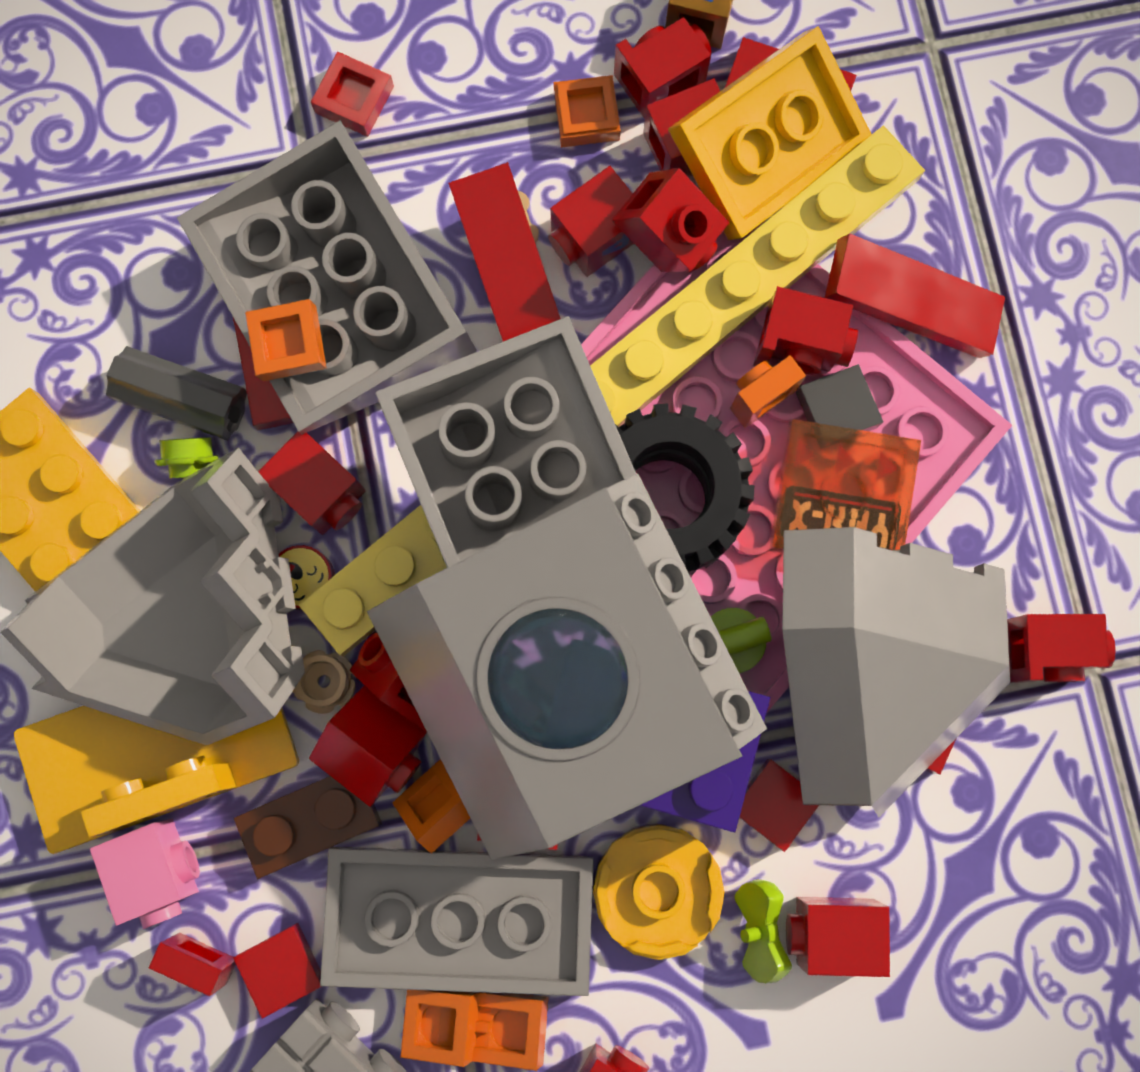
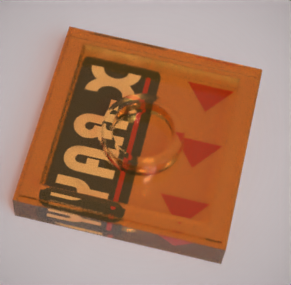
(846, 481)

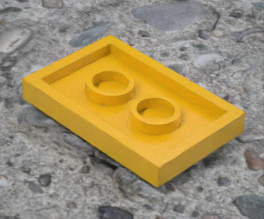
(771, 132)
(51, 492)

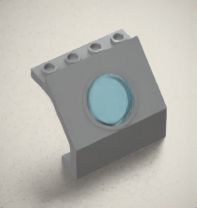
(568, 672)

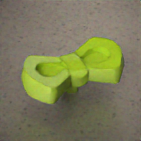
(761, 906)

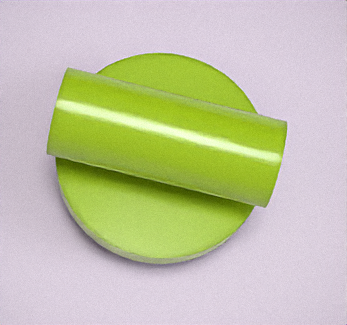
(743, 636)

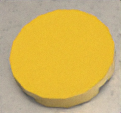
(658, 891)

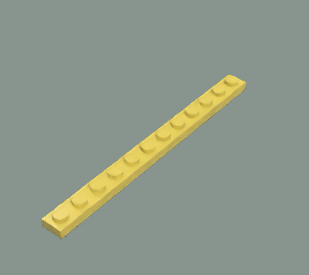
(654, 354)

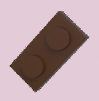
(303, 825)

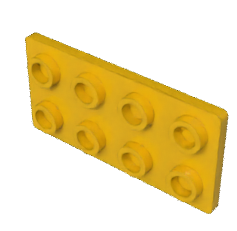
(110, 773)

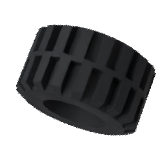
(715, 464)

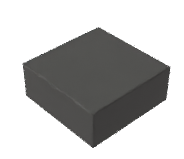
(840, 401)

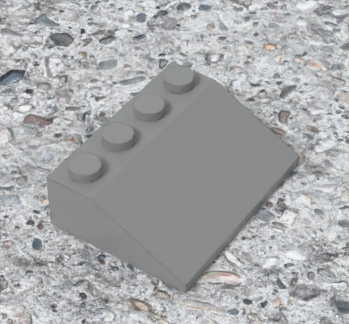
(329, 235)
(504, 438)

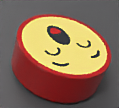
(308, 570)

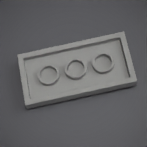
(457, 921)

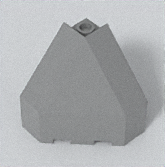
(174, 612)
(884, 659)

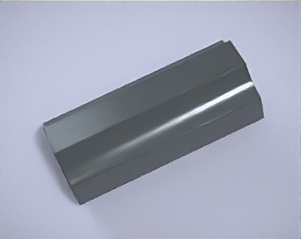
(176, 393)

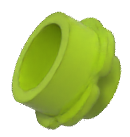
(185, 455)

